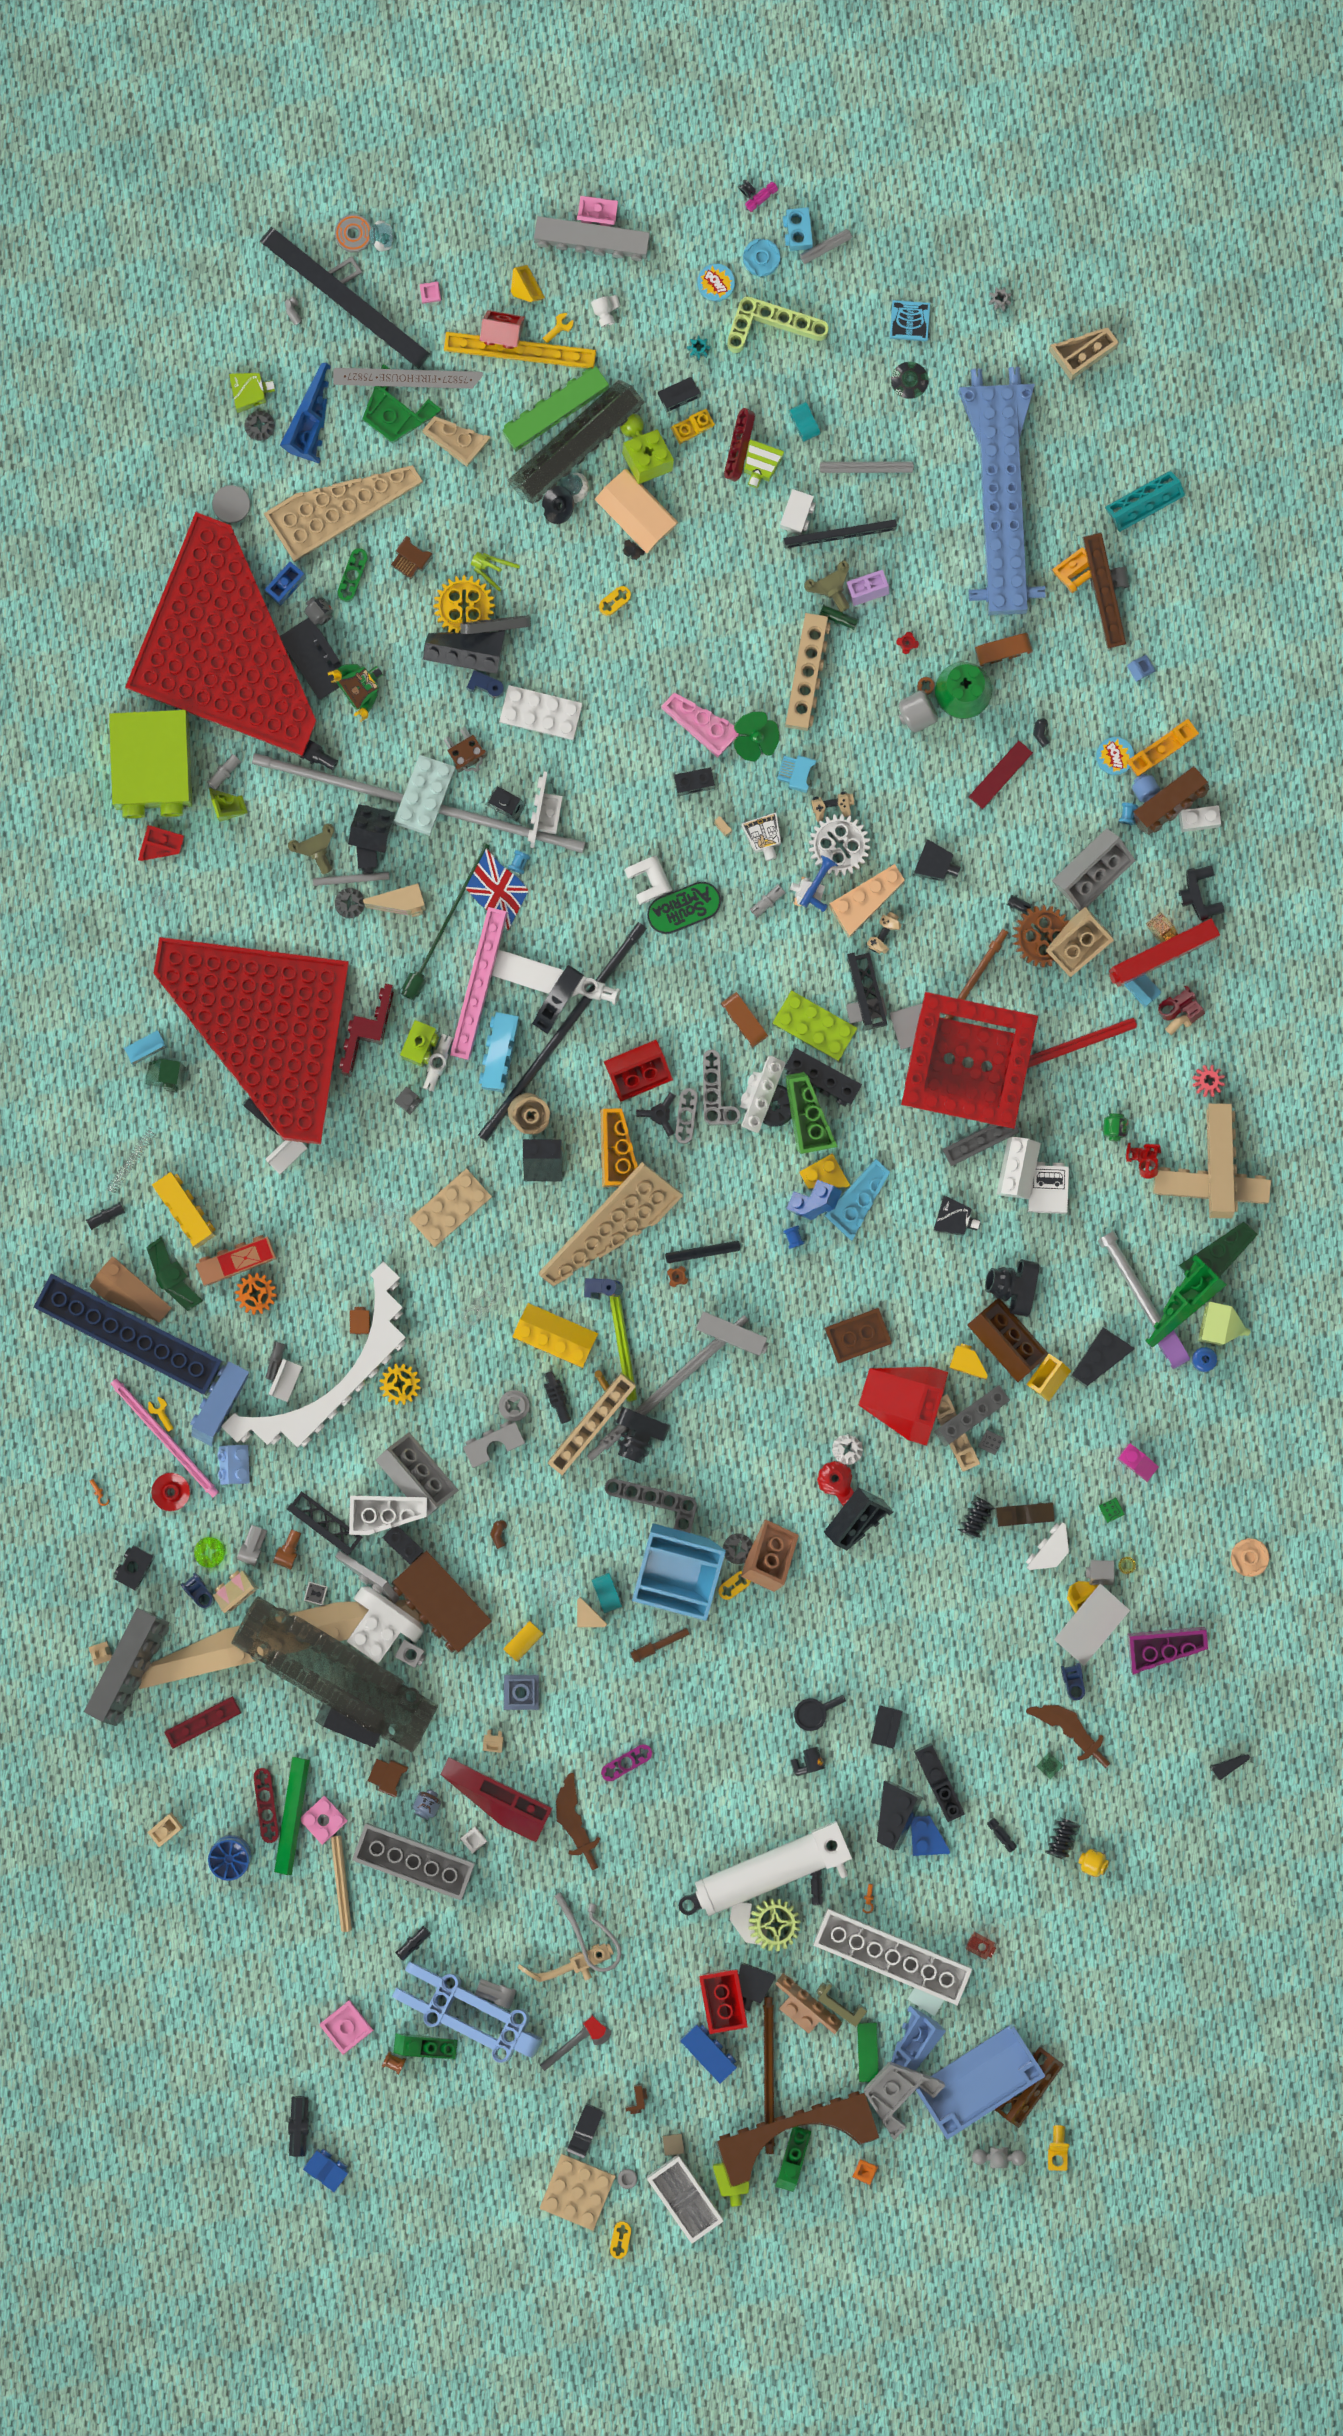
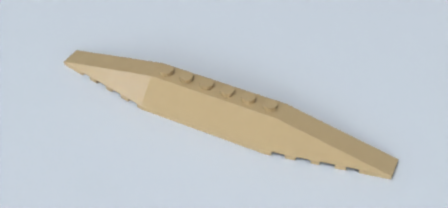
(218, 1653)

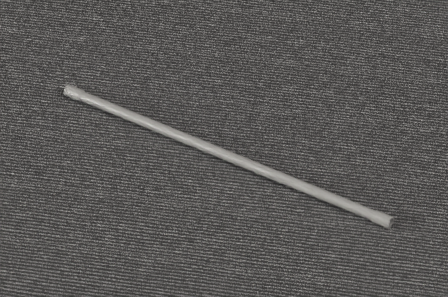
(268, 762)

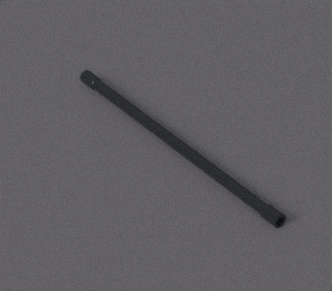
(491, 1125)

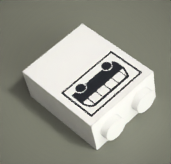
(1049, 1189)

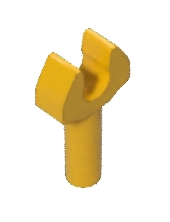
(558, 328)
(161, 1413)

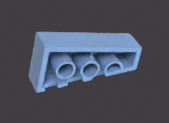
(218, 1403)

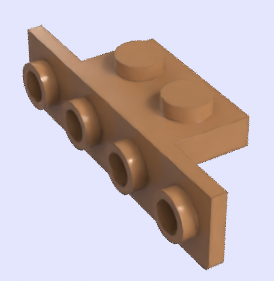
(805, 2009)

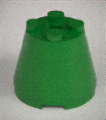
(957, 700)

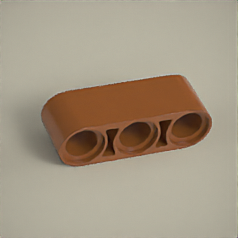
(1003, 648)
(744, 1019)

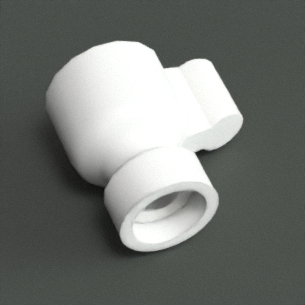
(603, 307)

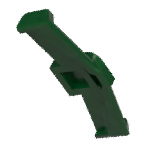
(171, 1276)

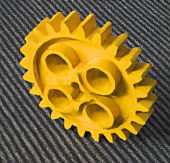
(447, 606)

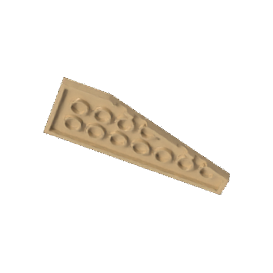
(322, 514)
(631, 1208)

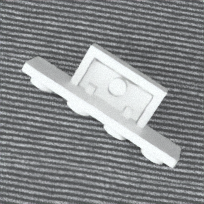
(547, 812)
(760, 1093)

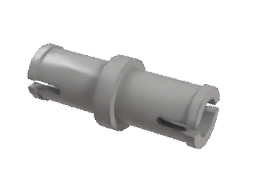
(224, 772)
(767, 901)

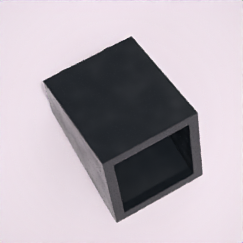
(542, 1160)

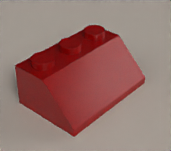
(638, 1070)
(723, 2001)

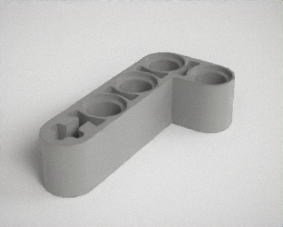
(716, 1088)

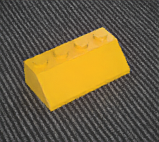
(555, 1335)

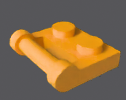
(1072, 567)

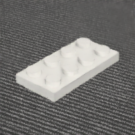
(540, 712)

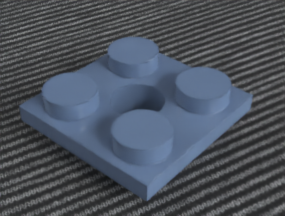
(530, 1701)

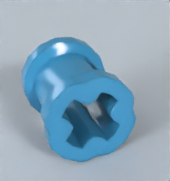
(1127, 813)
(519, 862)

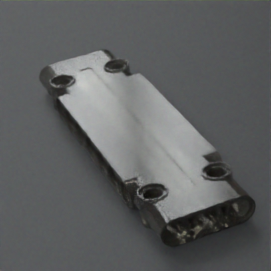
(334, 1674)

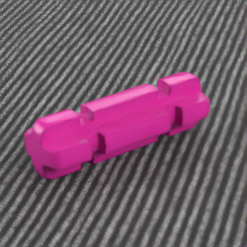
(761, 196)

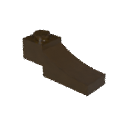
(1024, 1514)

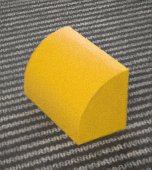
(1048, 1377)
(523, 1641)

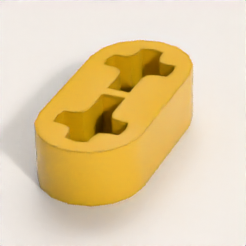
(617, 604)
(731, 1581)
(615, 2238)

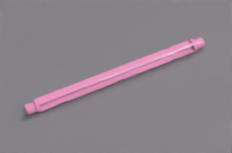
(164, 1437)

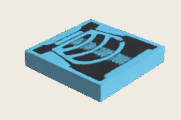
(909, 320)

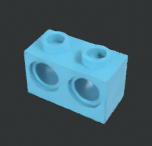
(802, 229)

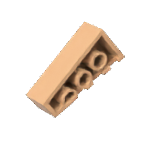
(863, 901)

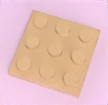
(577, 2192)

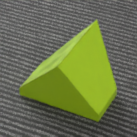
(227, 805)

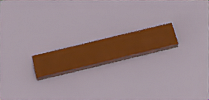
(1104, 590)

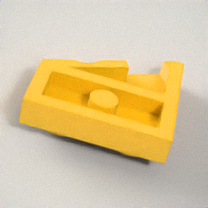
(826, 1171)

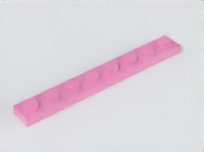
(478, 983)

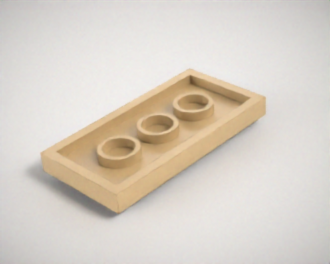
(450, 1208)

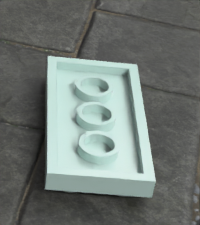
(424, 795)

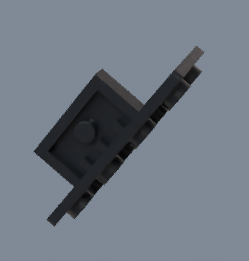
(312, 657)

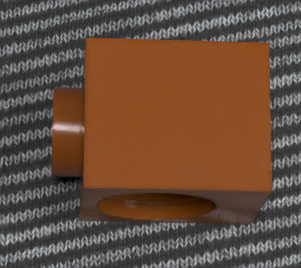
(359, 1321)

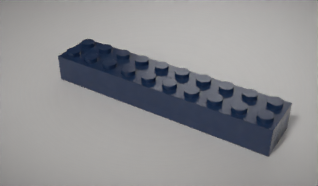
(128, 1334)

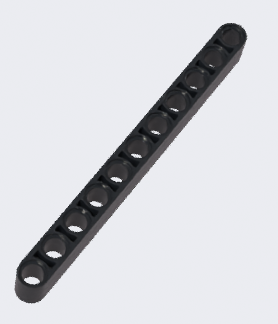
(345, 297)

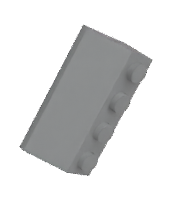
(1094, 869)
(416, 1473)

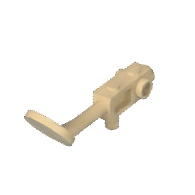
(576, 1963)

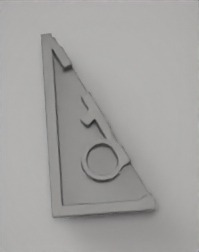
(368, 1577)

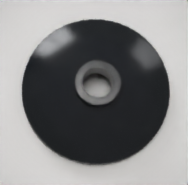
(552, 502)

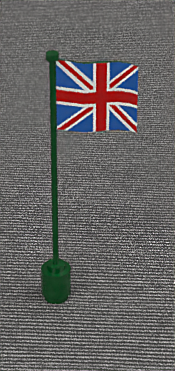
(491, 887)

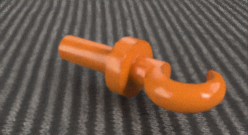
(98, 1492)
(869, 1898)

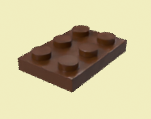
(858, 1335)

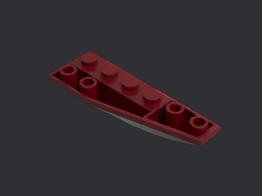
(501, 1802)

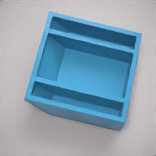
(679, 1572)

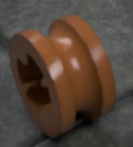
(931, 686)

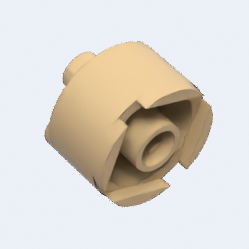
(538, 1108)

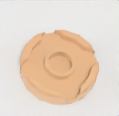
(1245, 1561)

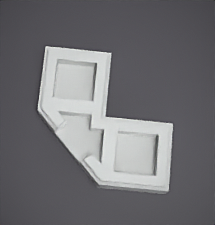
(740, 1919)

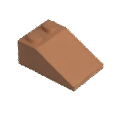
(770, 1556)

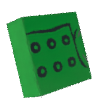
(1111, 1510)

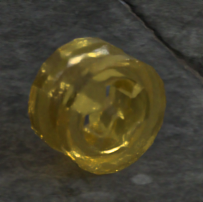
(1123, 1560)

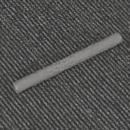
(351, 878)

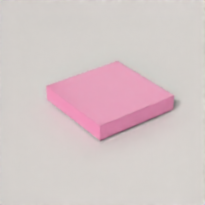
(346, 2027)

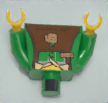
(358, 686)

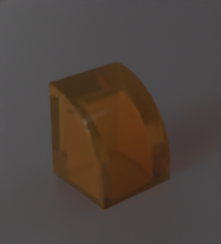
(1161, 928)

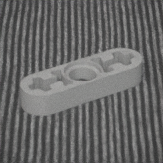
(693, 1102)

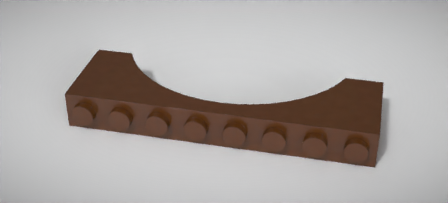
(847, 2115)

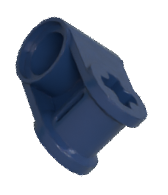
(197, 1590)
(1072, 1680)

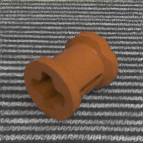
(393, 2062)

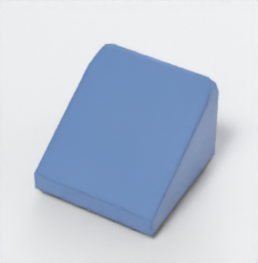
(1141, 668)

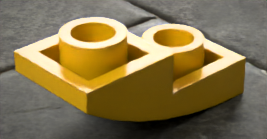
(692, 426)

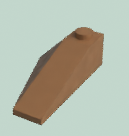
(123, 1288)

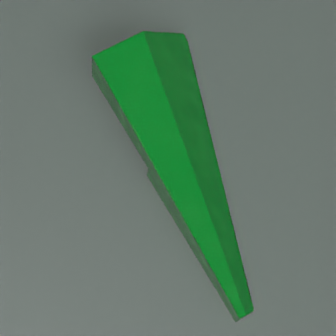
(1196, 1289)

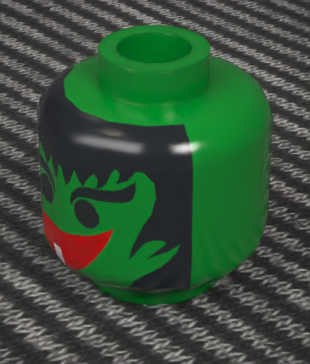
(1115, 1127)

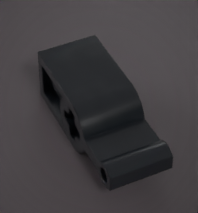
(585, 2130)

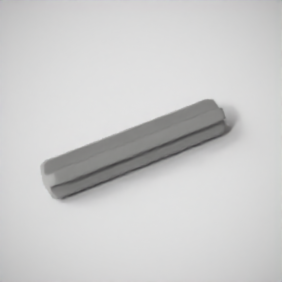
(825, 246)

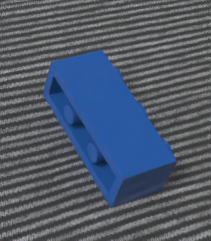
(709, 2052)

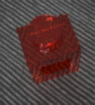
(974, 1942)

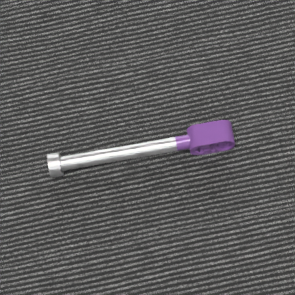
(1170, 1345)

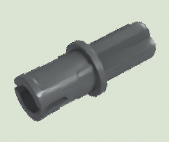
(275, 1360)

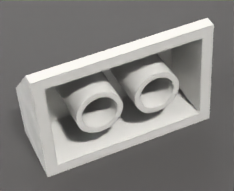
(1018, 1168)

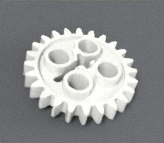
(853, 834)

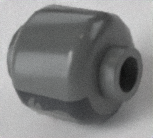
(318, 610)

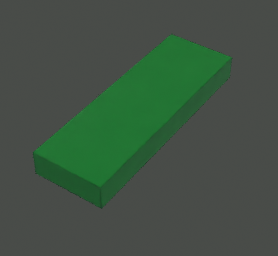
(867, 2051)

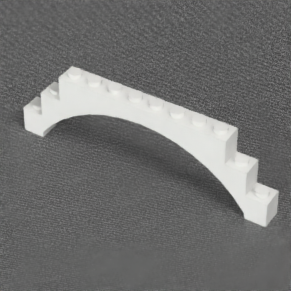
(305, 1421)

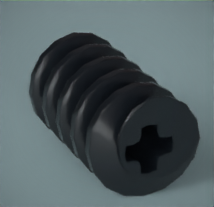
(976, 1518)
(1063, 1838)

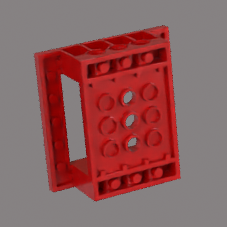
(962, 1090)

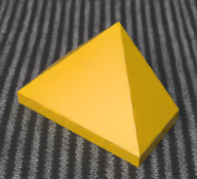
(524, 285)

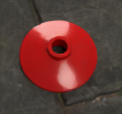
(160, 1491)

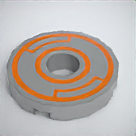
(352, 222)

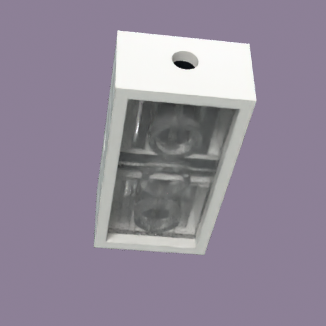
(685, 2198)

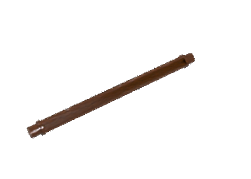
(769, 2068)

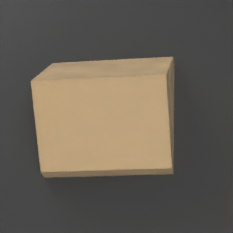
(587, 1616)

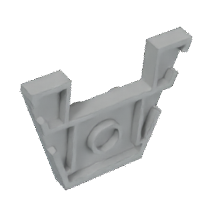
(891, 2089)

